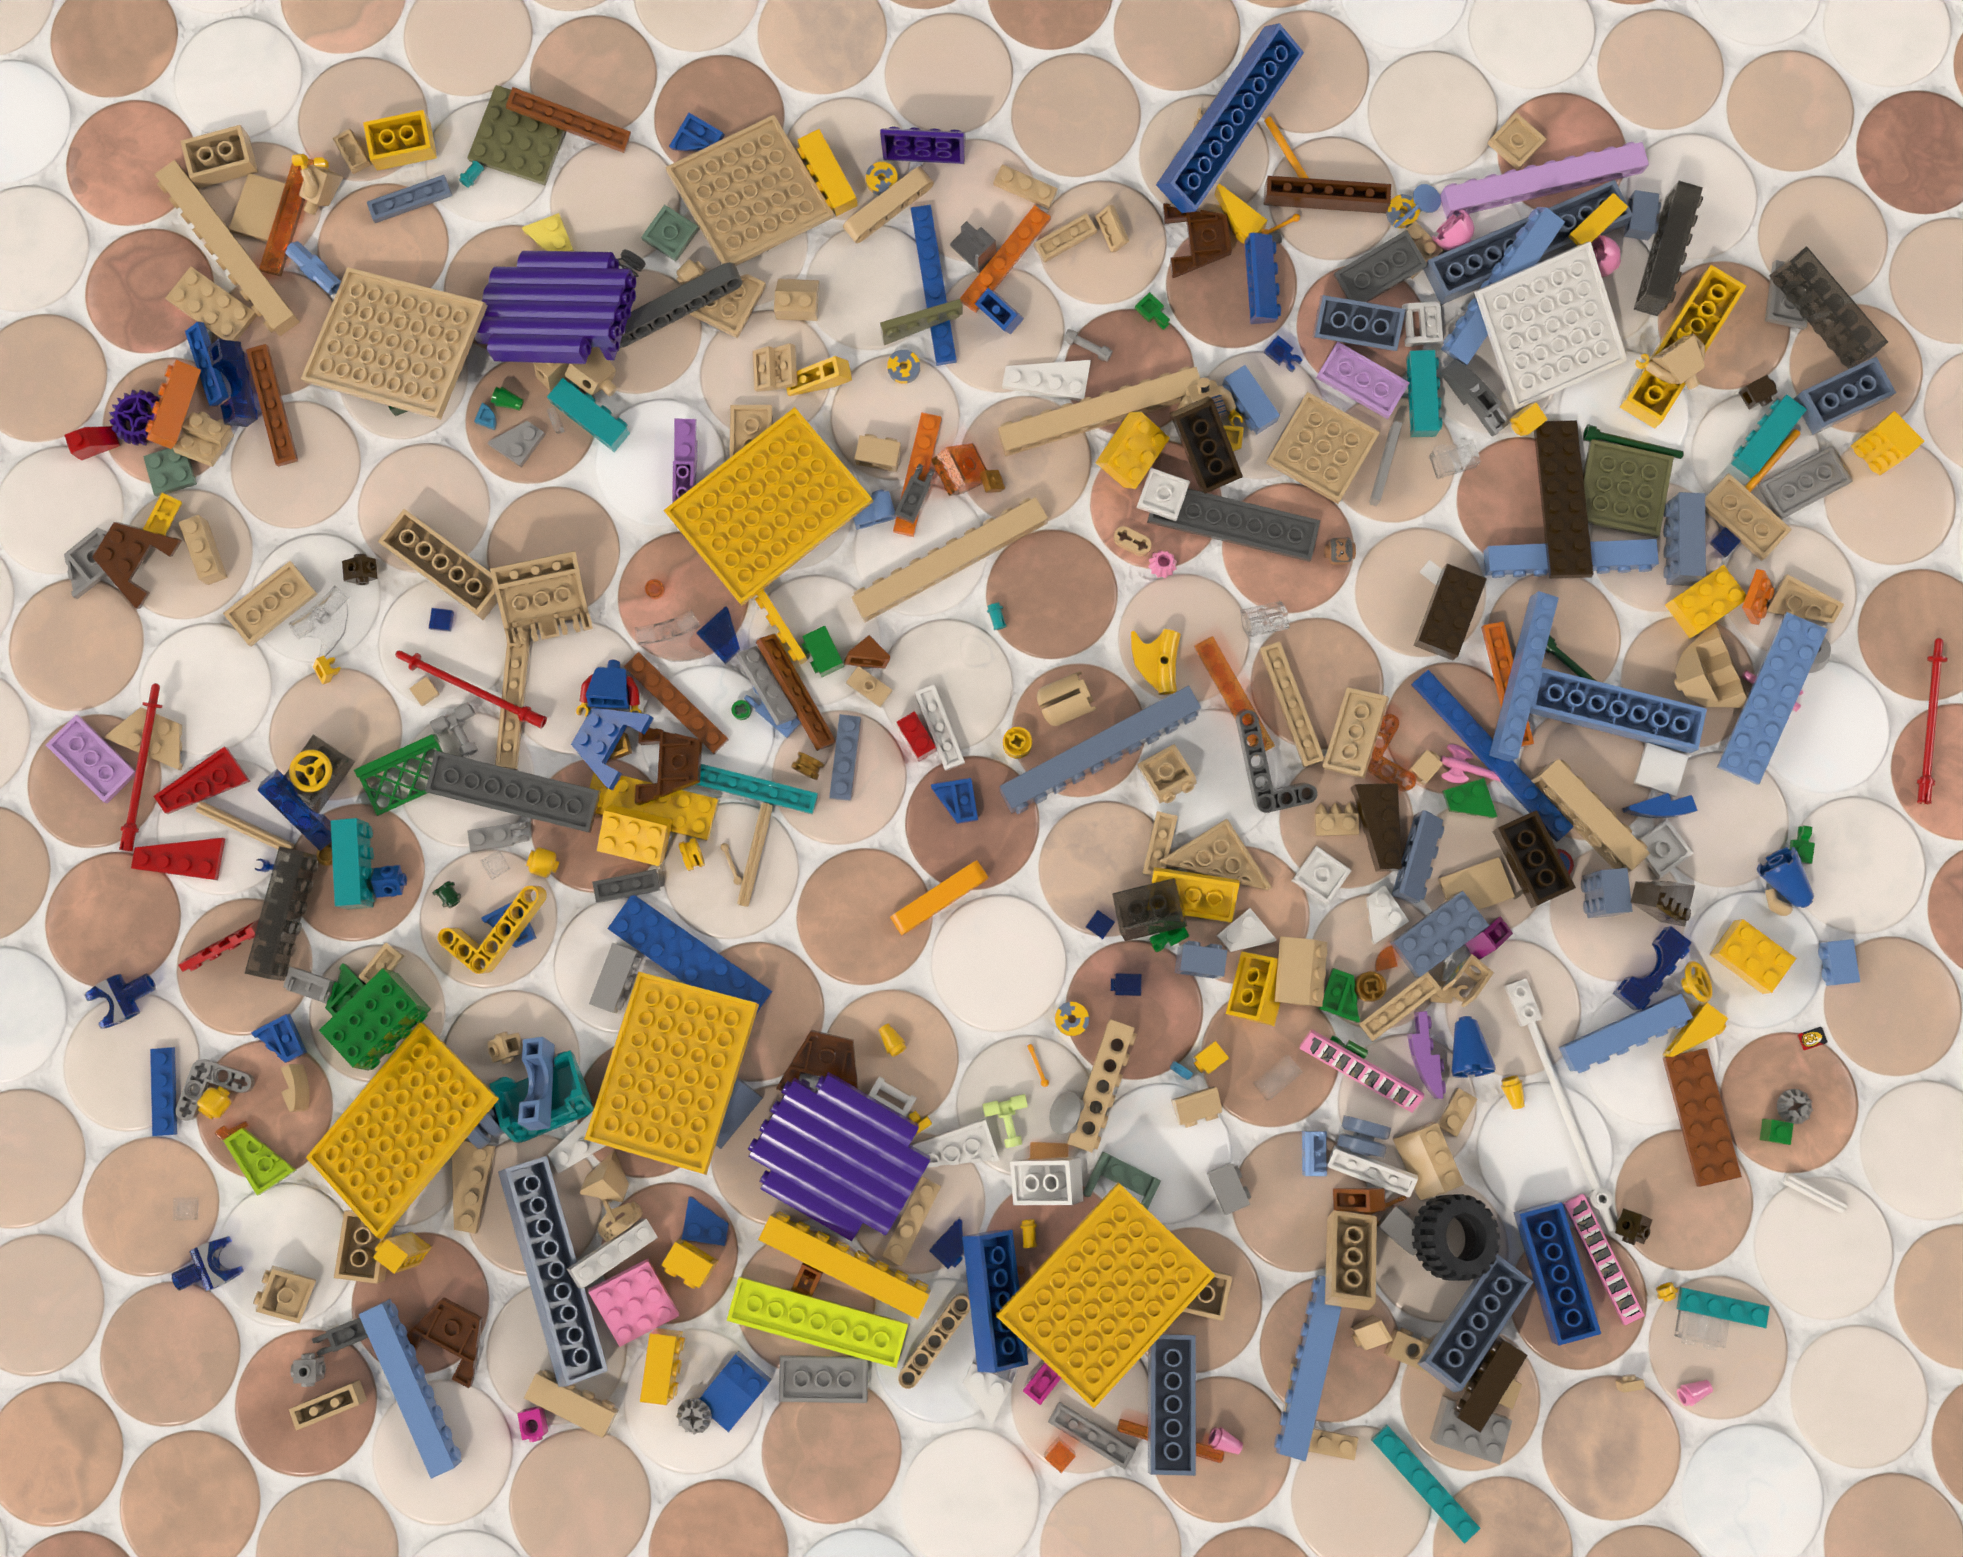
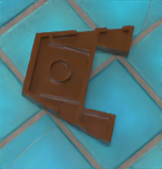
(1207, 238)
(123, 553)
(677, 765)
(821, 1055)
(453, 1330)

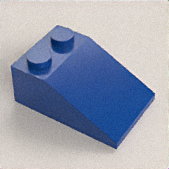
(734, 1390)

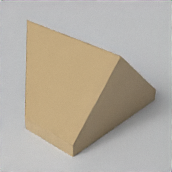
(606, 1180)

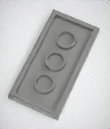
(1805, 483)
(823, 1379)

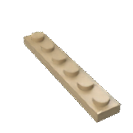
(1291, 704)

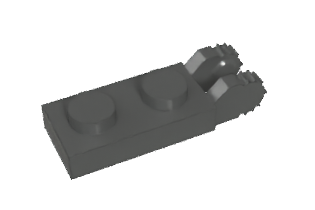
(914, 496)
(342, 1336)

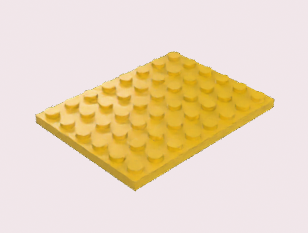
(768, 506)
(672, 1072)
(401, 1129)
(1105, 1295)

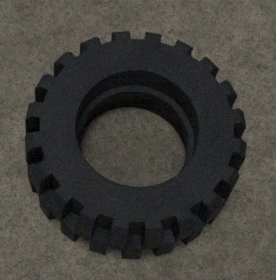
(1479, 1231)

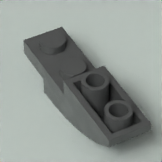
(1476, 393)

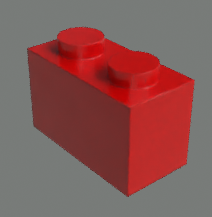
(916, 736)

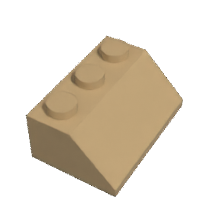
(1301, 971)
(1429, 1157)

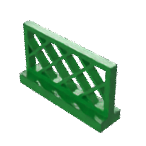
(392, 760)

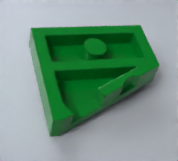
(1471, 799)
(344, 989)
(1341, 996)

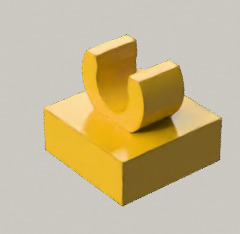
(324, 670)
(923, 1123)

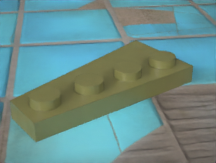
(918, 321)

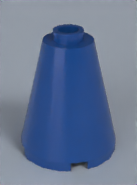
(1787, 875)
(1470, 1050)

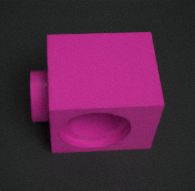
(537, 1414)

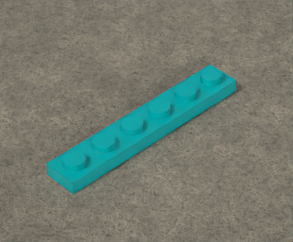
(757, 789)
(1425, 1484)

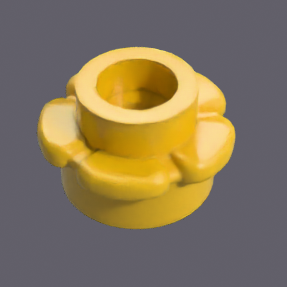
(1666, 1291)

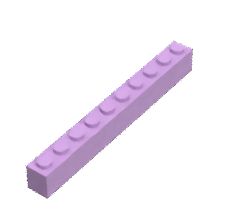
(1544, 179)

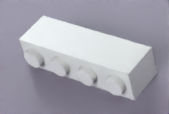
(612, 1253)

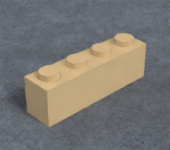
(571, 1403)

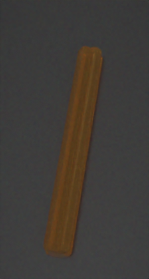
(1142, 1432)

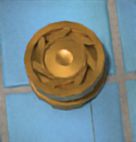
(807, 765)
(1370, 986)

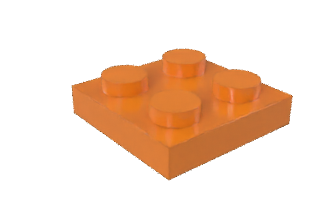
(1757, 597)

